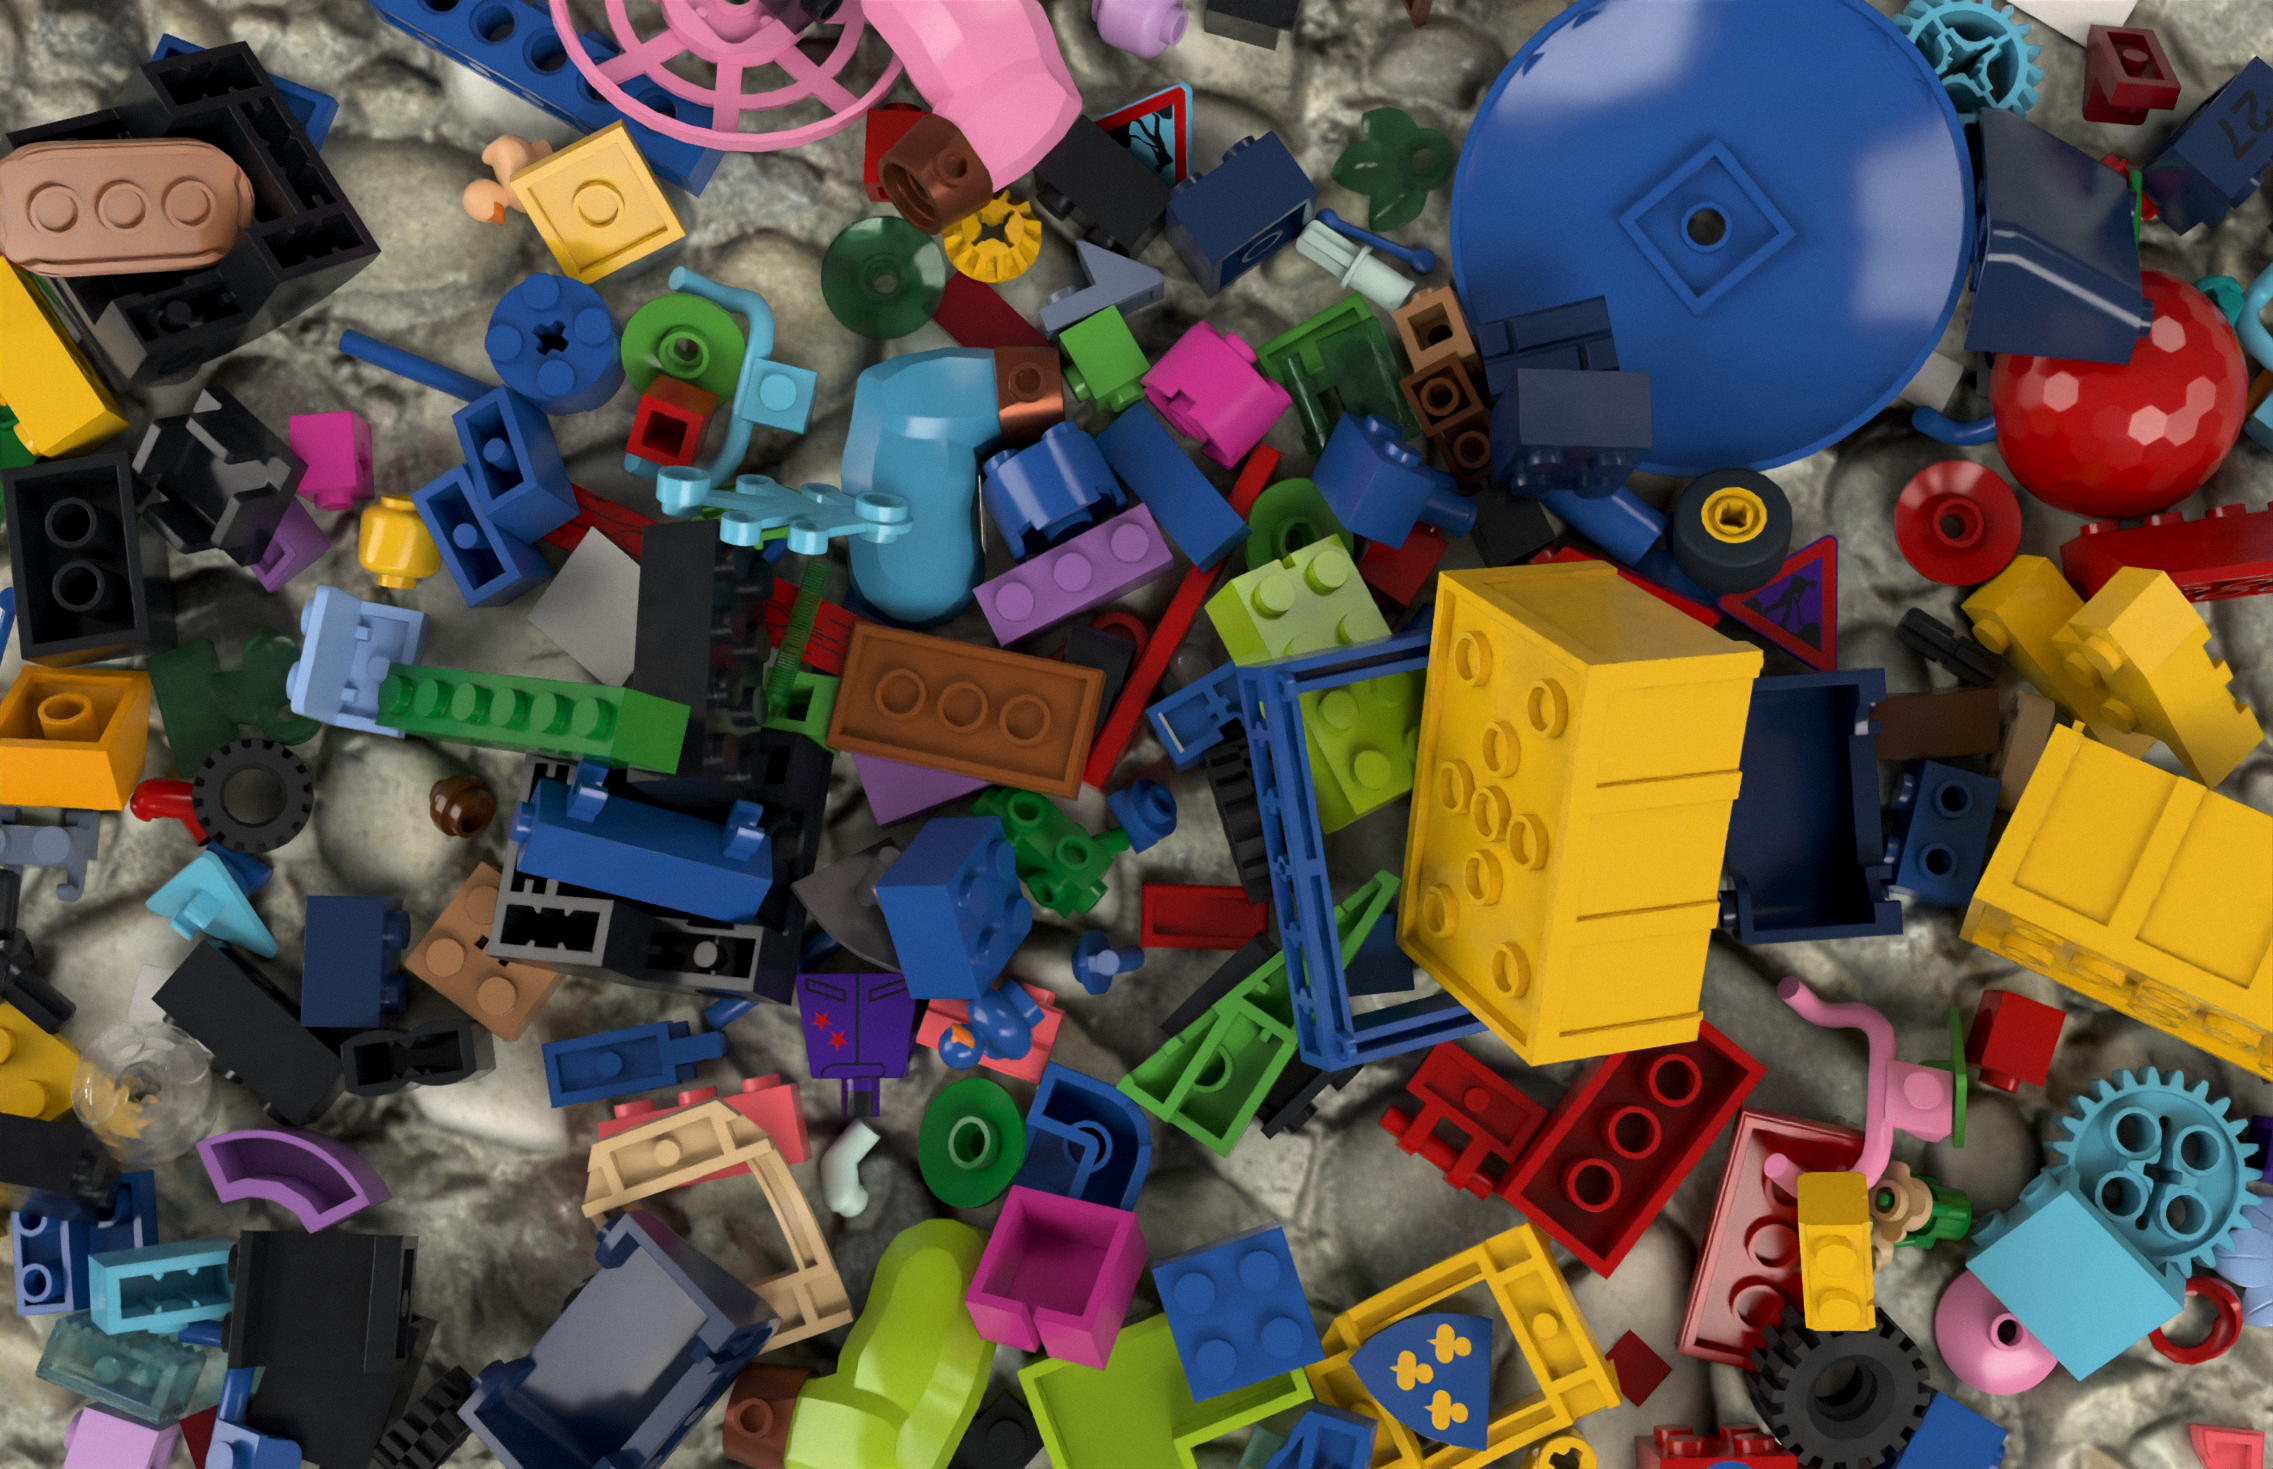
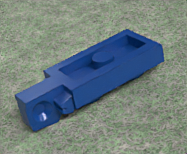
(626, 1061)

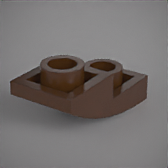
(1452, 414)
(1938, 723)

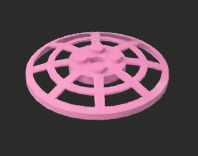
(733, 40)

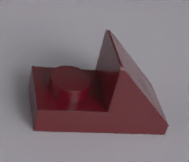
(2126, 76)

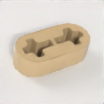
(2022, 742)

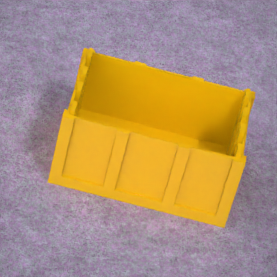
(1572, 807)
(2138, 897)

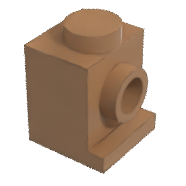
(1429, 315)

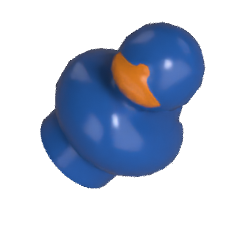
(997, 1027)

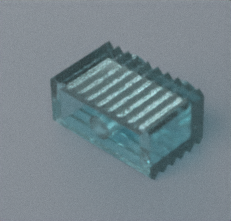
(122, 1370)

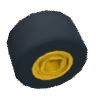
(1732, 530)

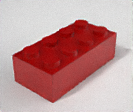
(1626, 1142)

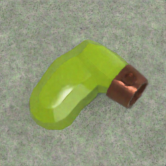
(901, 1380)

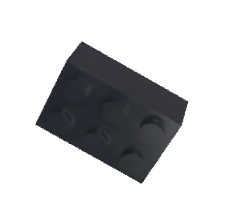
(86, 562)

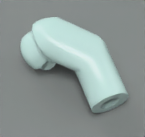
(840, 1172)

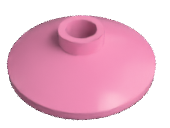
(1969, 1343)

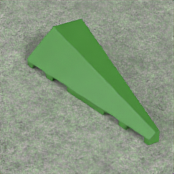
(1231, 1057)

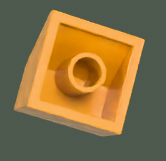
(73, 737)

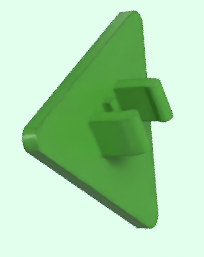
(1958, 1067)

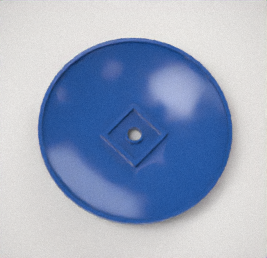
(1814, 148)

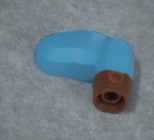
(921, 436)

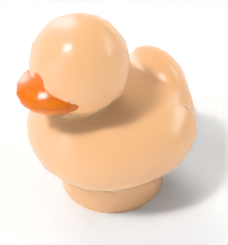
(508, 154)

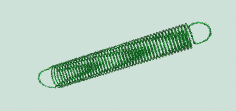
(816, 572)

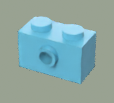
(160, 1286)

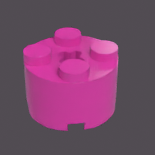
(1215, 393)

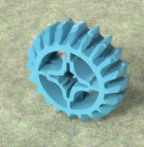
(1937, 31)

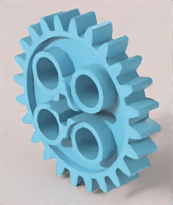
(2209, 1188)

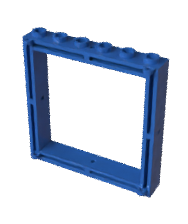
(1335, 1037)

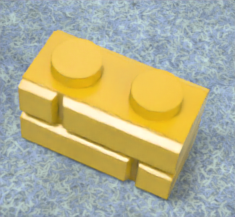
(1836, 1251)

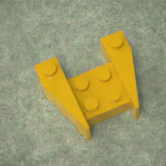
(2119, 663)

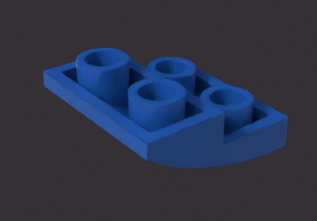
(54, 1253)

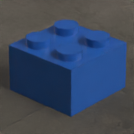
(955, 907)
(1237, 1311)

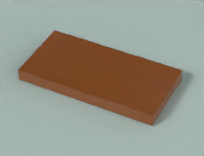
(966, 710)

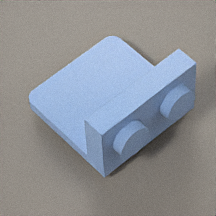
(349, 657)

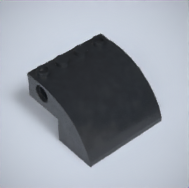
(292, 257)
(663, 948)

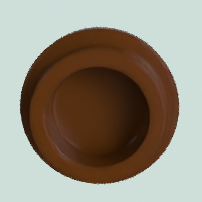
(461, 806)

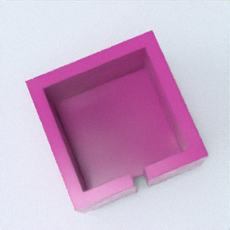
(1057, 1276)

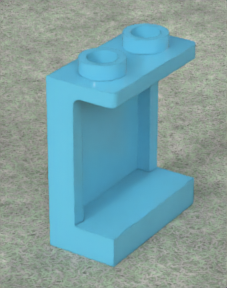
(2072, 1274)

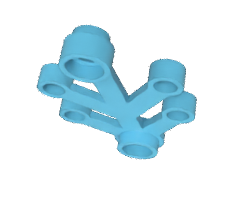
(812, 515)

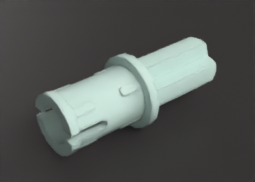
(1354, 266)

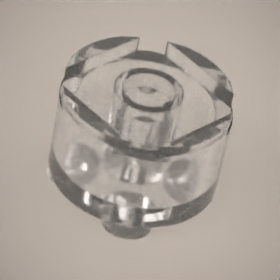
(130, 1060)

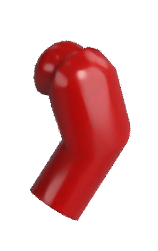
(168, 799)

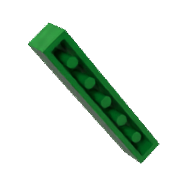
(534, 716)

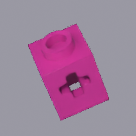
(338, 458)

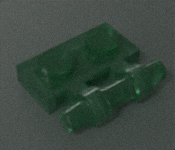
(1363, 377)

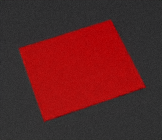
(1637, 1367)

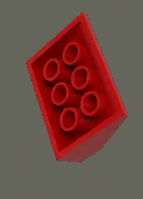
(2205, 558)

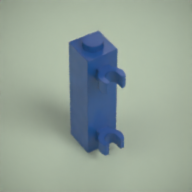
(644, 850)

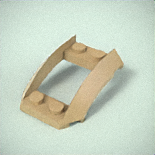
(705, 1141)

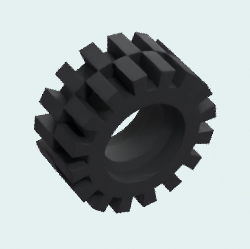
(431, 1428)

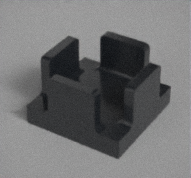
(222, 478)

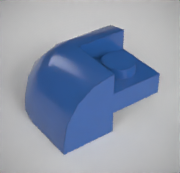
(1085, 1141)

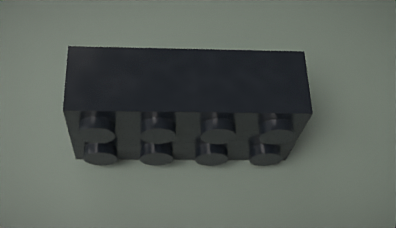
(704, 648)

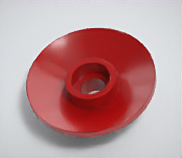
(1982, 508)

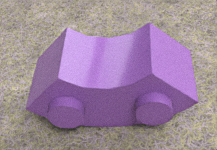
(297, 1169)

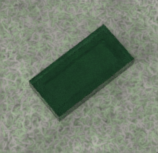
(187, 706)

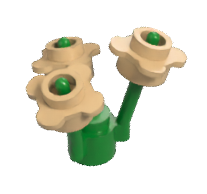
(1912, 1204)

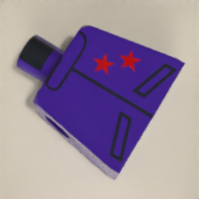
(858, 1032)

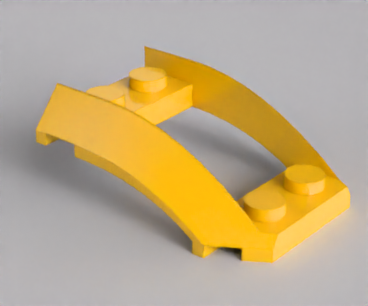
(1543, 1319)

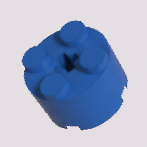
(532, 321)
(1050, 491)

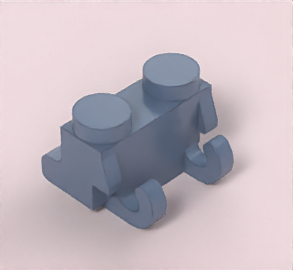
(51, 847)

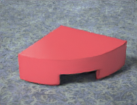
(2227, 1446)

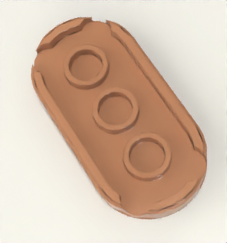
(121, 206)

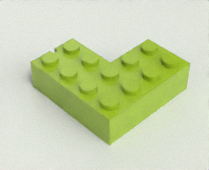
(1356, 733)
(1141, 1404)

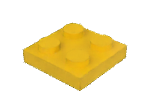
(598, 204)

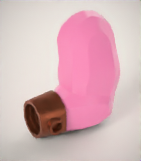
(994, 98)

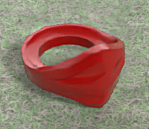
(2224, 1327)

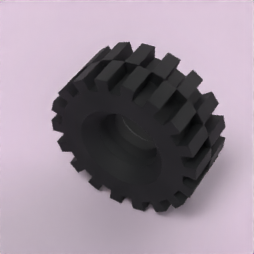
(1237, 805)
(1860, 1416)

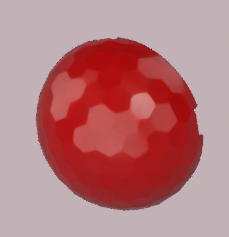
(2123, 435)

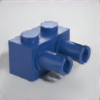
(1381, 485)

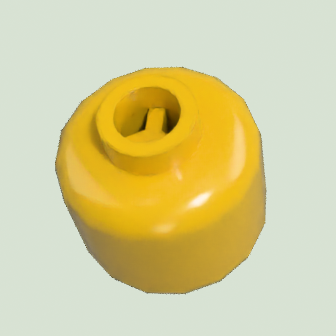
(396, 543)

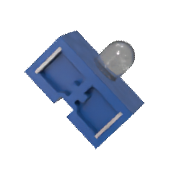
(1199, 711)

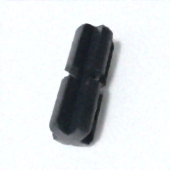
(1935, 641)

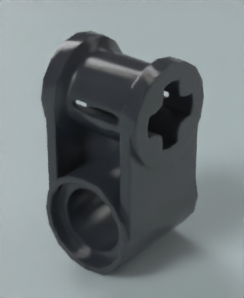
(1104, 652)

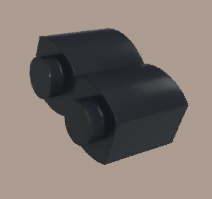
(409, 1058)

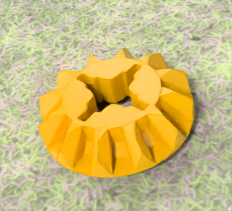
(990, 259)

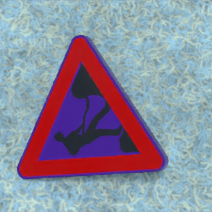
(1796, 606)

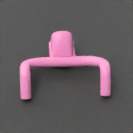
(1898, 1091)

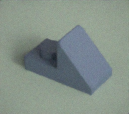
(1111, 281)

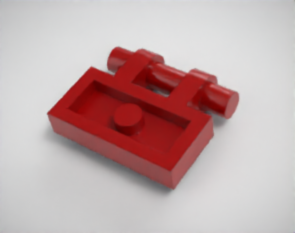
(1473, 1100)

